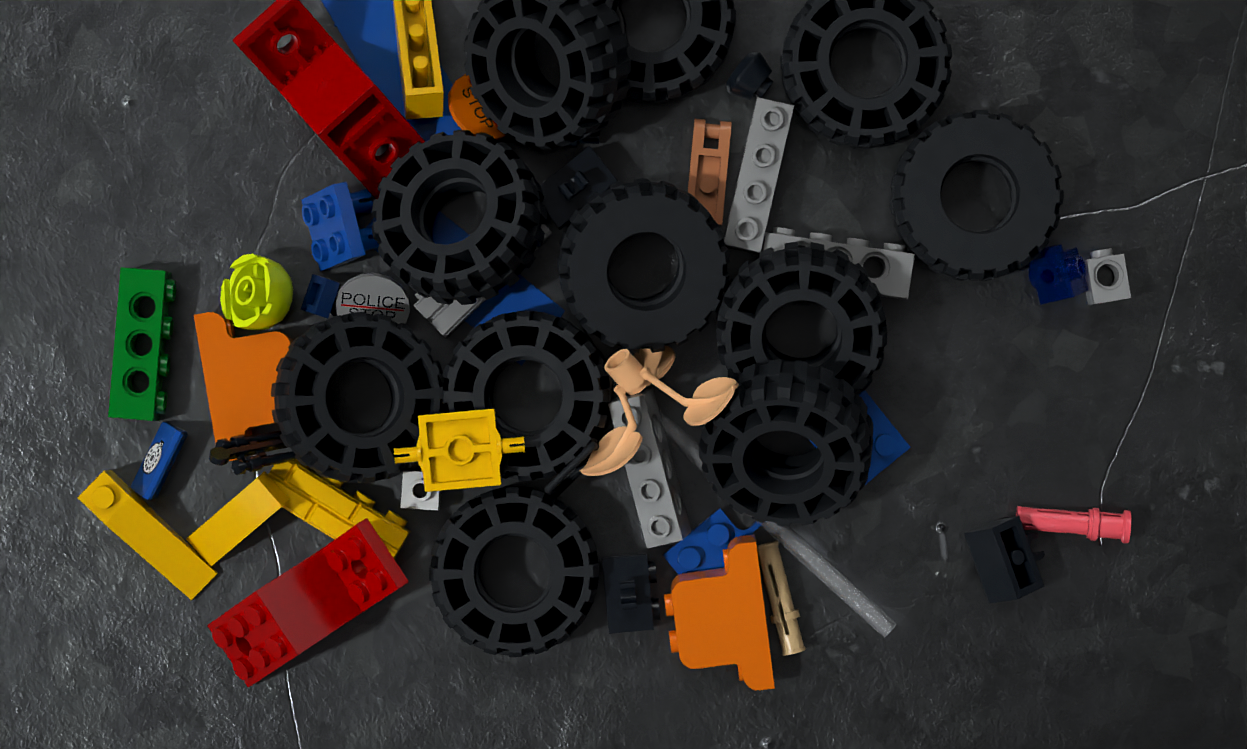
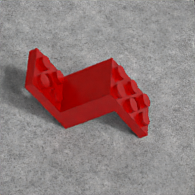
(328, 90)
(307, 603)

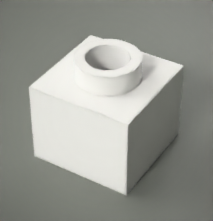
(410, 500)

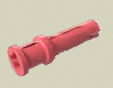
(1090, 523)

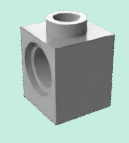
(1120, 286)

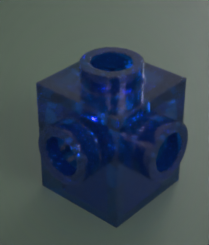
(1058, 274)

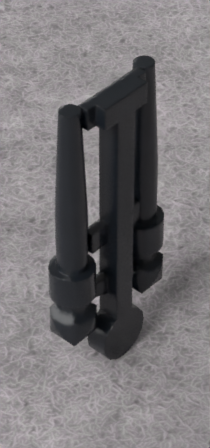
(242, 446)

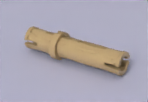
(780, 598)

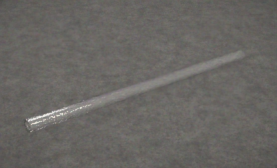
(793, 542)

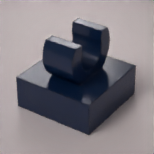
(321, 296)

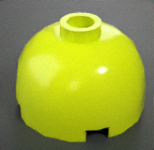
(256, 293)

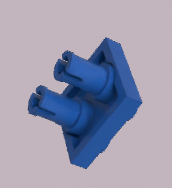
(335, 227)

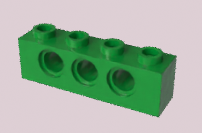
(124, 399)

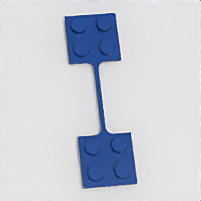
(704, 544)

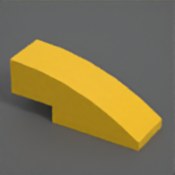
(237, 519)

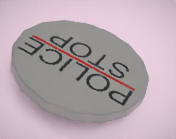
(374, 295)

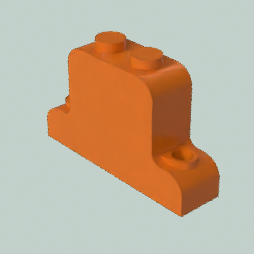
(238, 374)
(723, 616)

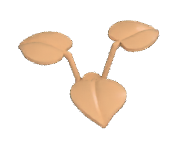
(632, 376)

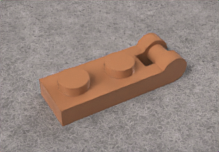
(710, 166)

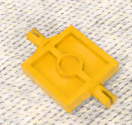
(459, 450)

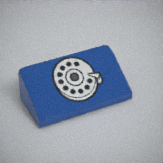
(159, 461)

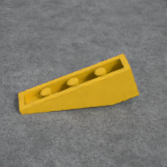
(418, 59)
(147, 533)

